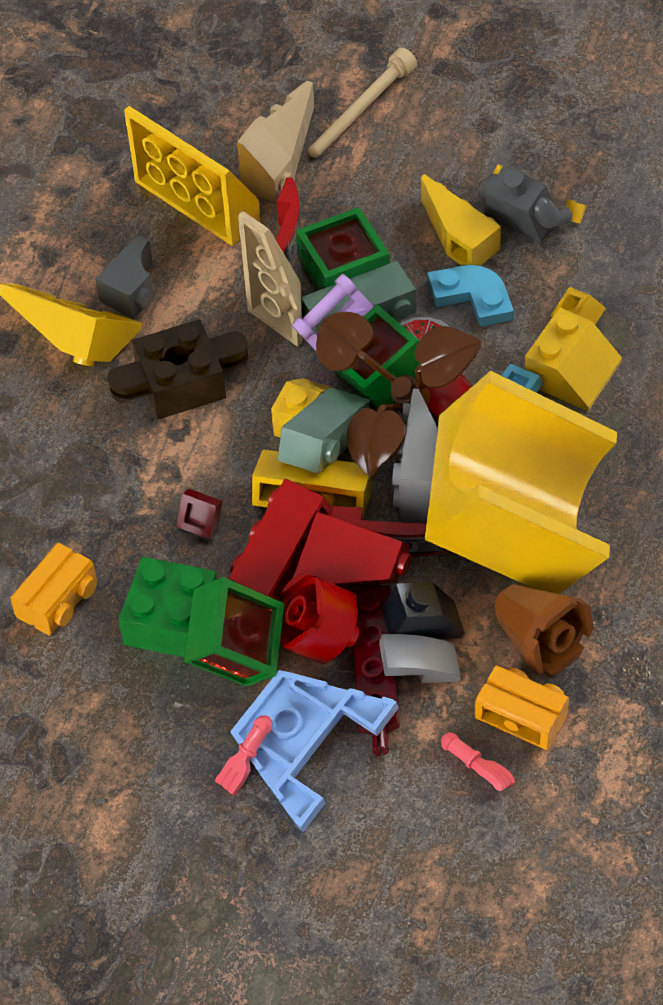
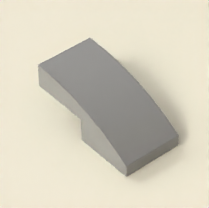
(419, 655)

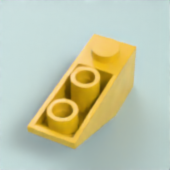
(462, 230)

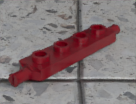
(368, 658)

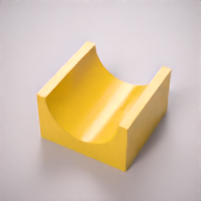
(514, 483)

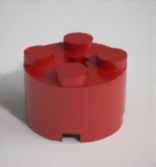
(318, 618)

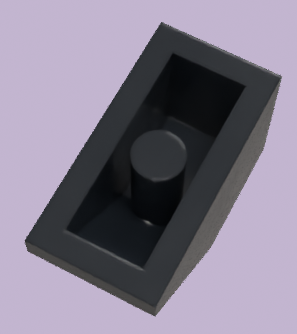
(422, 611)

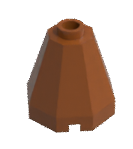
(544, 626)

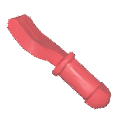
(238, 766)
(490, 770)

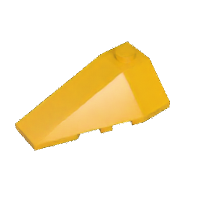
(72, 326)

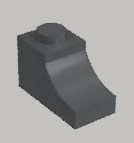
(125, 281)

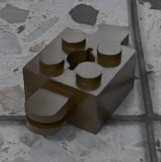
(178, 385)

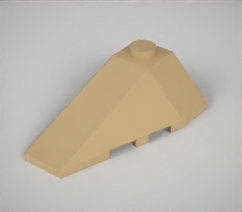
(274, 144)
(270, 281)

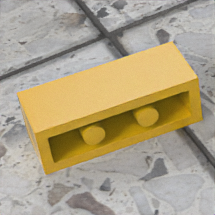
(339, 482)

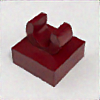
(199, 513)

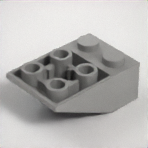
(416, 462)

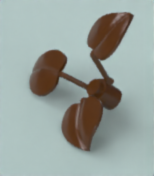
(379, 435)

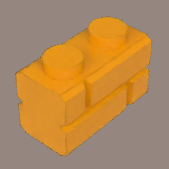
(54, 589)
(522, 706)

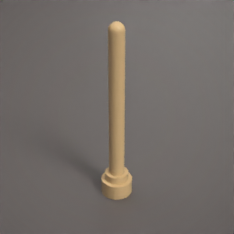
(400, 65)

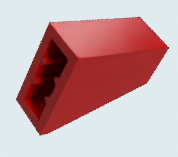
(351, 554)

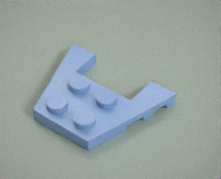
(302, 717)

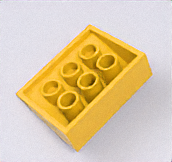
(188, 178)

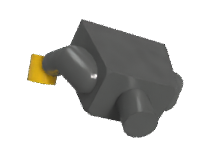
(525, 203)

